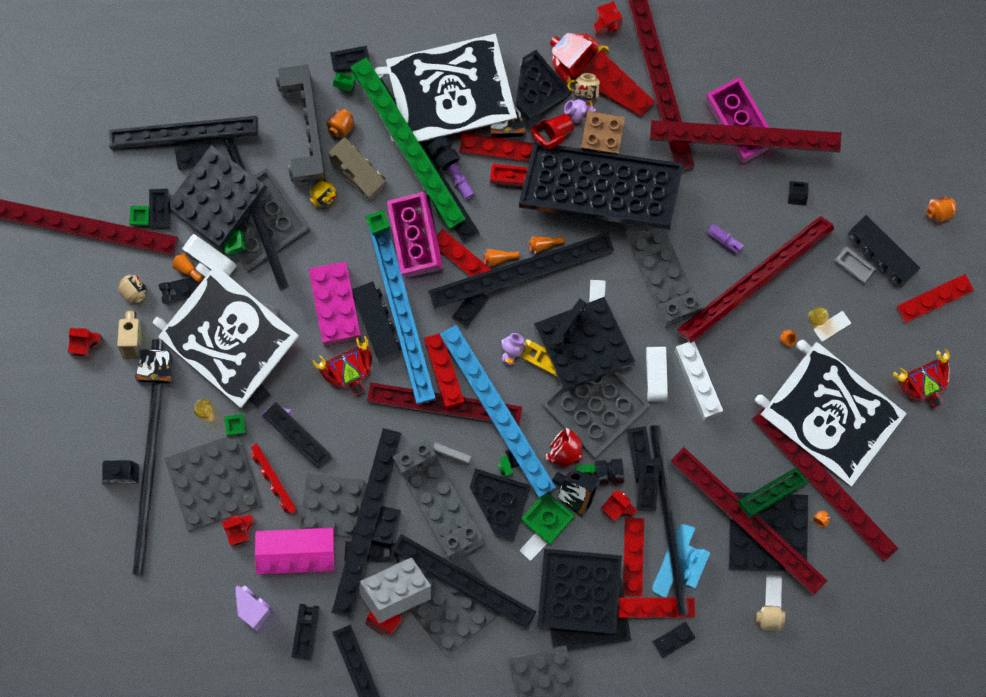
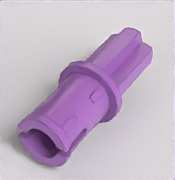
(460, 181)
(725, 239)

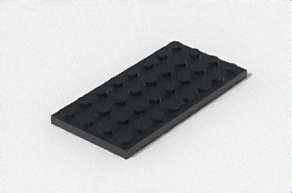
(602, 186)

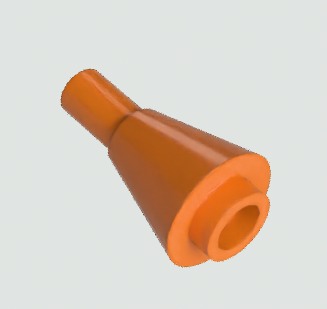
(539, 244)
(495, 257)
(182, 264)

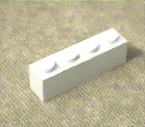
(698, 380)

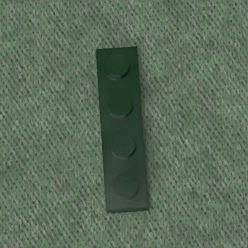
(772, 492)

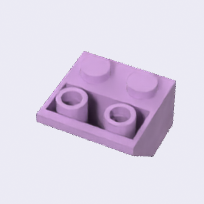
(249, 609)

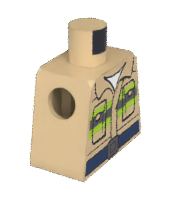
(130, 336)

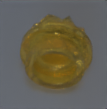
(818, 316)
(203, 408)

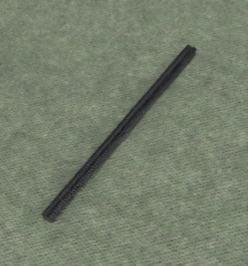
(260, 224)
(146, 480)
(673, 552)

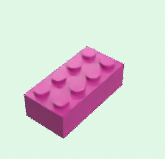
(734, 106)
(415, 235)
(334, 304)

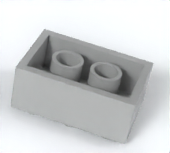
(395, 590)

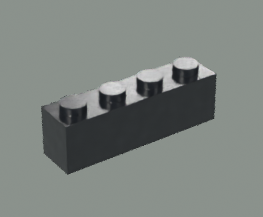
(883, 251)
(376, 322)

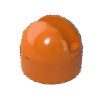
(788, 334)
(822, 519)

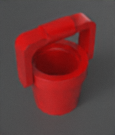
(555, 128)

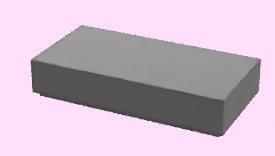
(855, 265)
(452, 454)

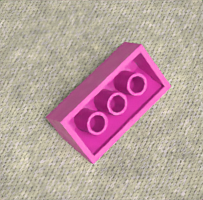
(294, 550)

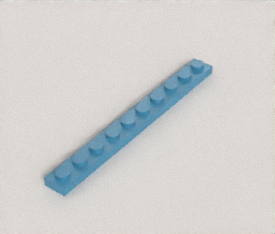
(403, 317)
(497, 411)

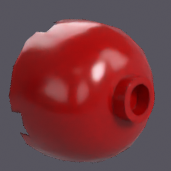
(566, 449)

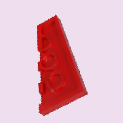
(617, 83)

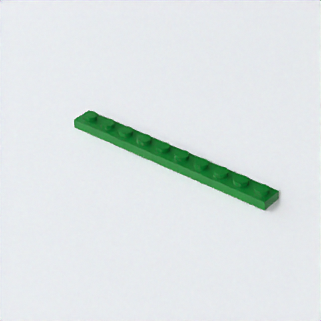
(407, 143)

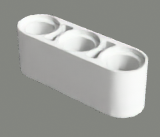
(207, 255)
(656, 374)

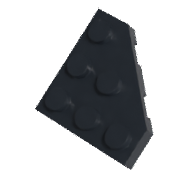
(538, 86)
(500, 501)

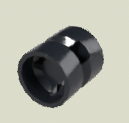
(446, 158)
(609, 471)

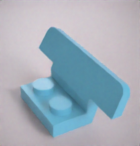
(692, 562)

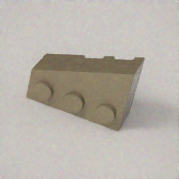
(357, 169)

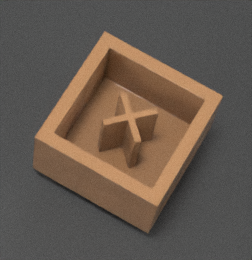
(602, 132)

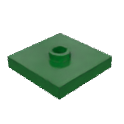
(548, 518)

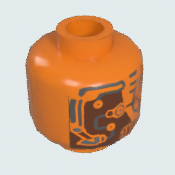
(340, 123)
(941, 208)

